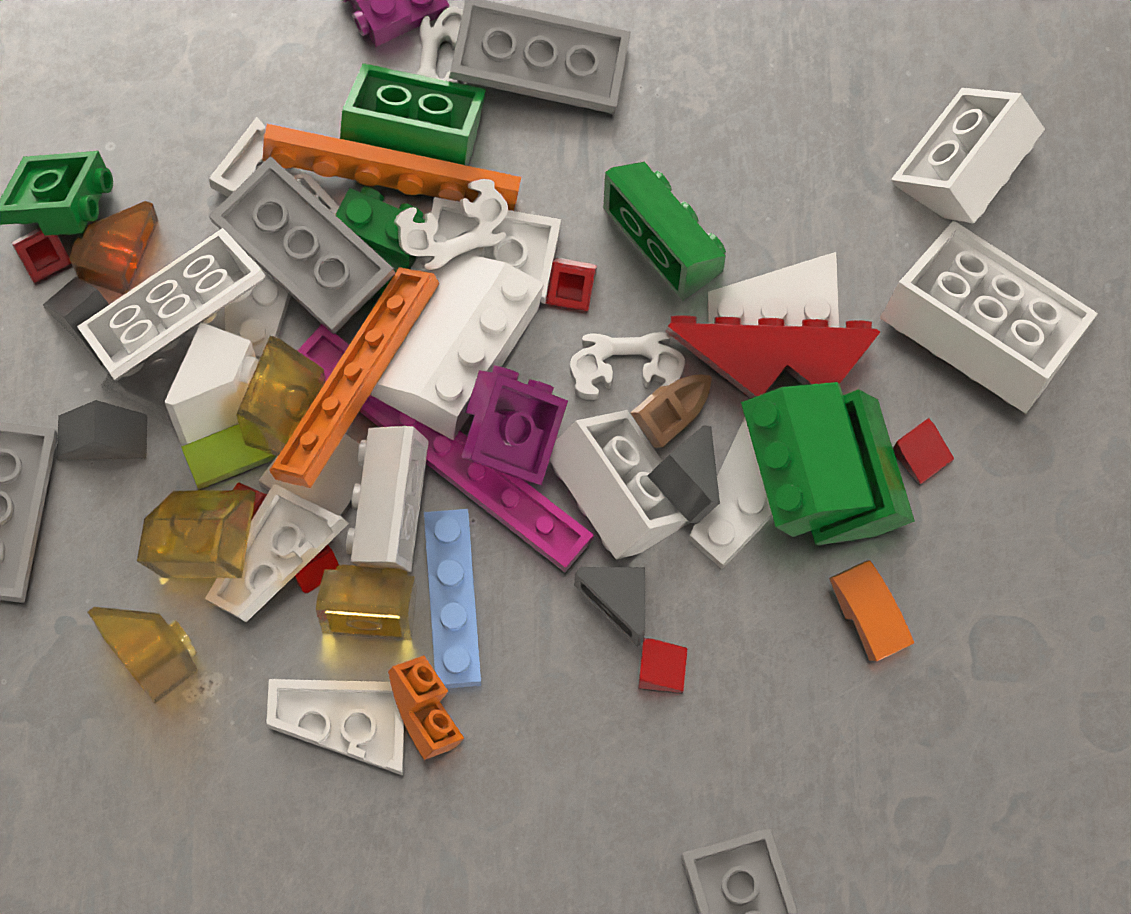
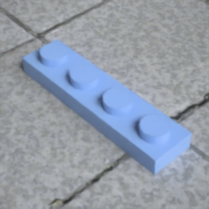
(452, 598)

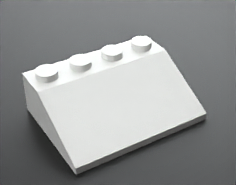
(171, 304)
(988, 316)
(462, 330)

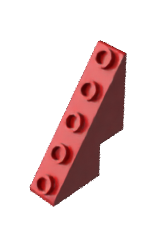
(757, 354)

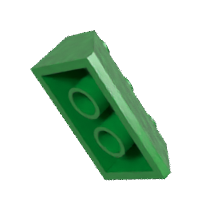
(412, 114)
(662, 227)
(807, 456)
(882, 474)

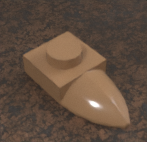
(672, 408)

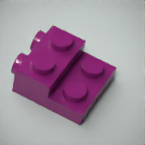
(392, 18)
(513, 424)

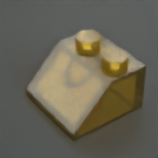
(278, 396)
(198, 534)
(367, 602)
(148, 647)

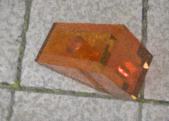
(114, 247)

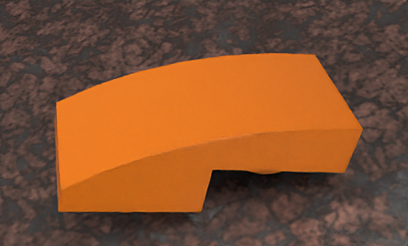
(873, 609)
(418, 699)

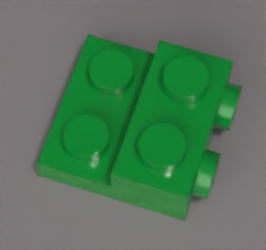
(56, 192)
(374, 223)

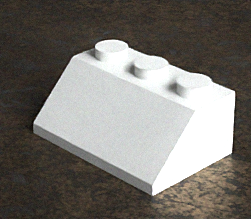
(969, 153)
(210, 383)
(606, 471)
(388, 498)

